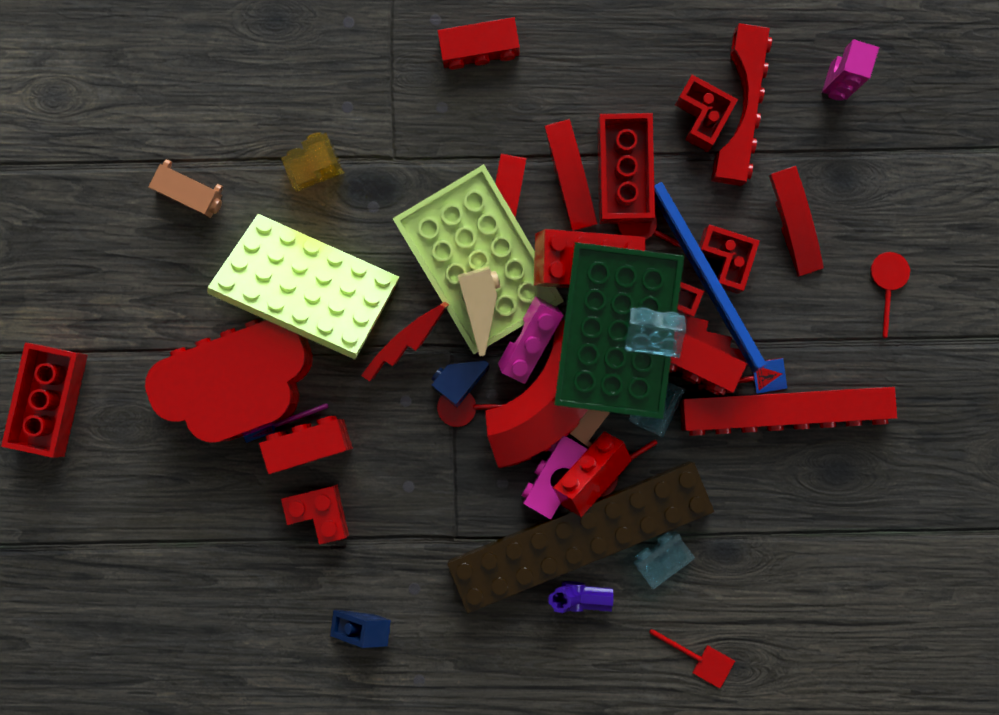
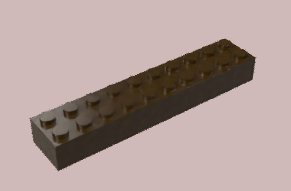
(575, 541)

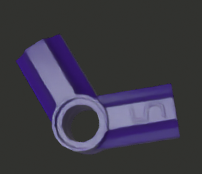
(578, 596)

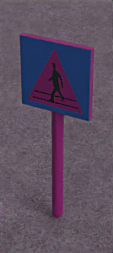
(270, 428)

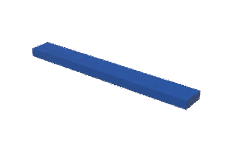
(708, 279)

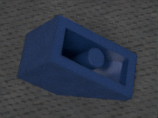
(458, 380)
(360, 628)

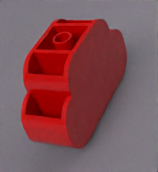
(231, 381)

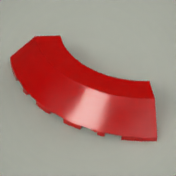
(532, 420)

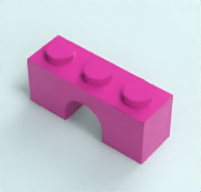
(850, 71)
(537, 331)
(540, 494)

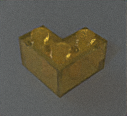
(313, 163)

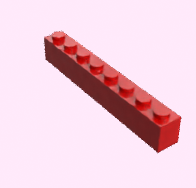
(788, 409)

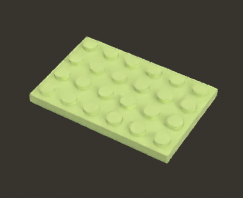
(469, 230)
(304, 286)

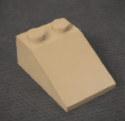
(480, 300)

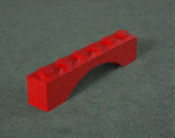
(748, 53)

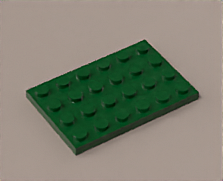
(593, 359)

